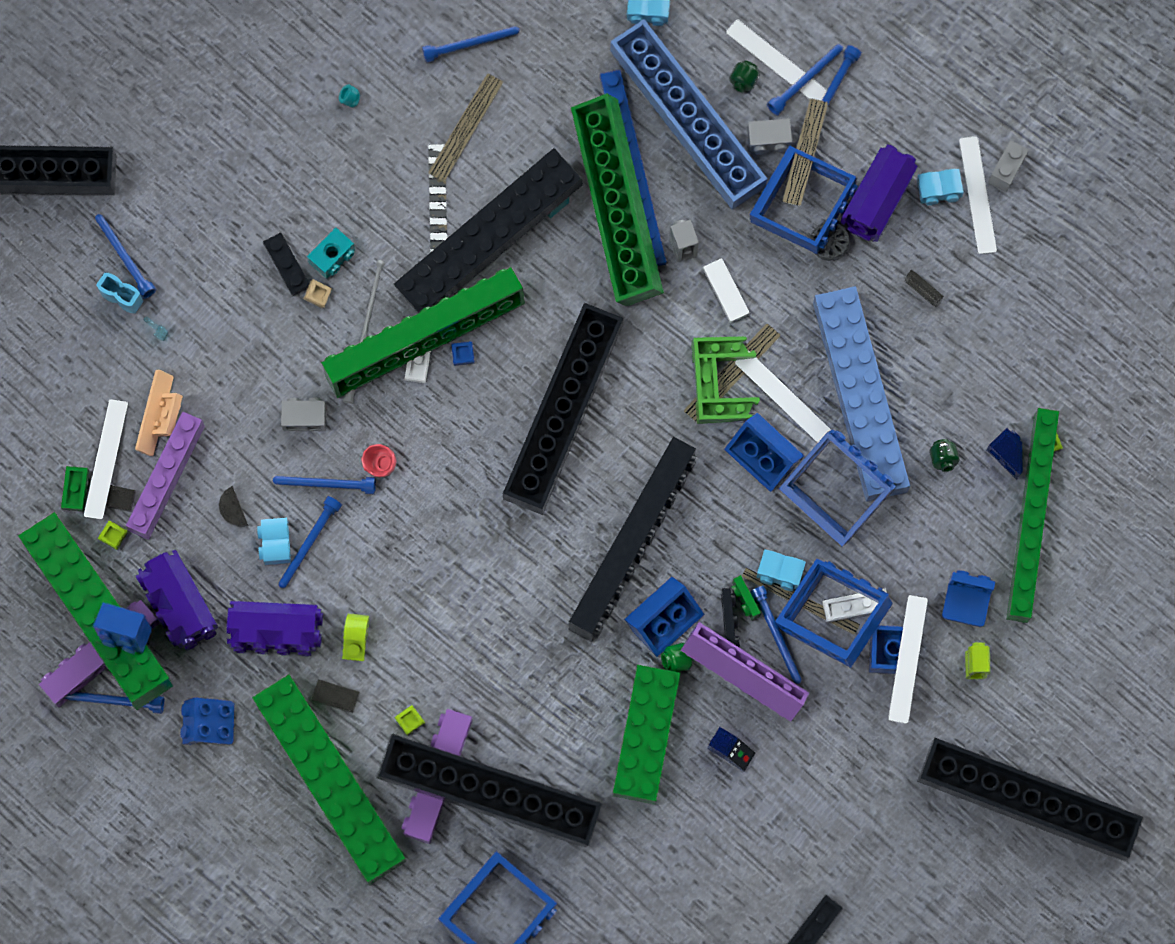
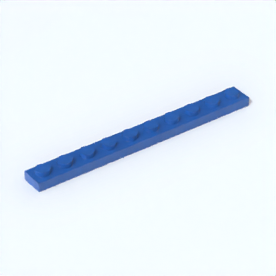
(613, 85)

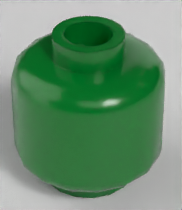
(674, 659)

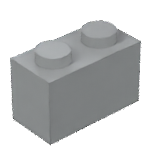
(769, 136)
(1008, 166)
(683, 240)
(303, 415)

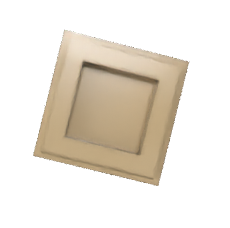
(317, 293)

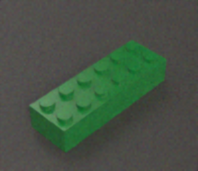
(646, 734)

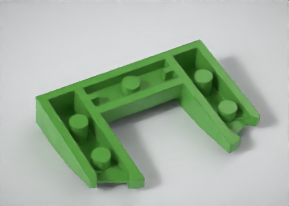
(709, 406)

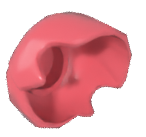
(378, 460)

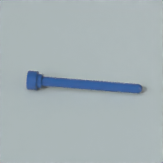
(431, 53)
(851, 55)
(777, 104)
(144, 287)
(366, 485)
(330, 507)
(759, 596)
(155, 705)

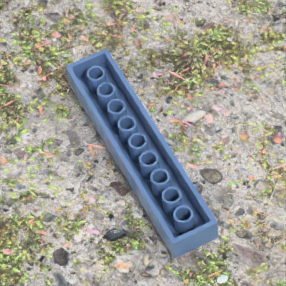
(688, 114)
(860, 388)

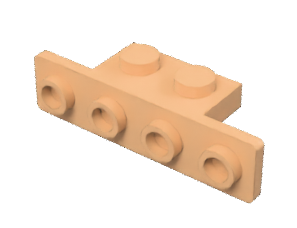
(159, 413)

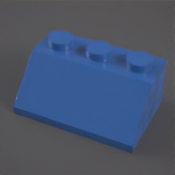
(763, 452)
(664, 616)

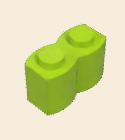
(977, 661)

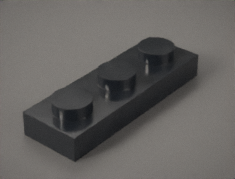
(286, 264)
(730, 621)
(817, 922)

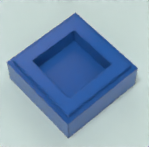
(462, 353)

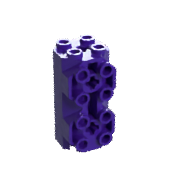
(879, 193)
(177, 600)
(274, 626)

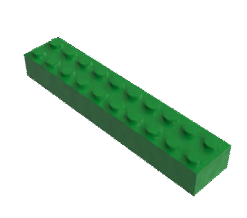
(617, 200)
(423, 332)
(83, 594)
(329, 779)

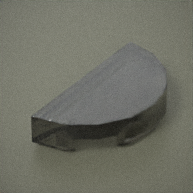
(231, 509)

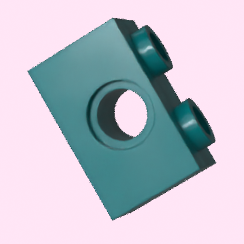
(336, 242)

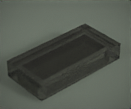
(923, 288)
(120, 498)
(335, 696)

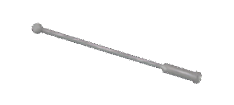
(380, 263)

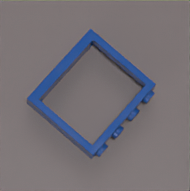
(773, 186)
(813, 510)
(803, 592)
(496, 859)

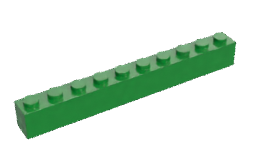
(1032, 515)

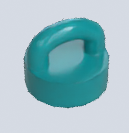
(349, 96)

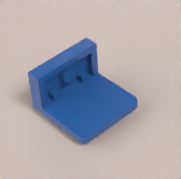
(967, 598)
(207, 721)

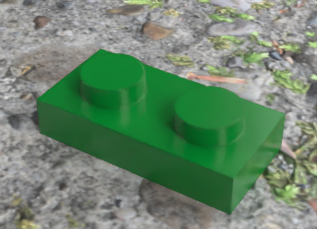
(74, 488)
(749, 606)

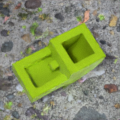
(355, 637)

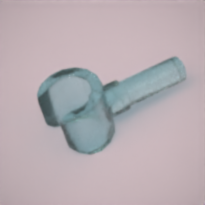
(160, 333)

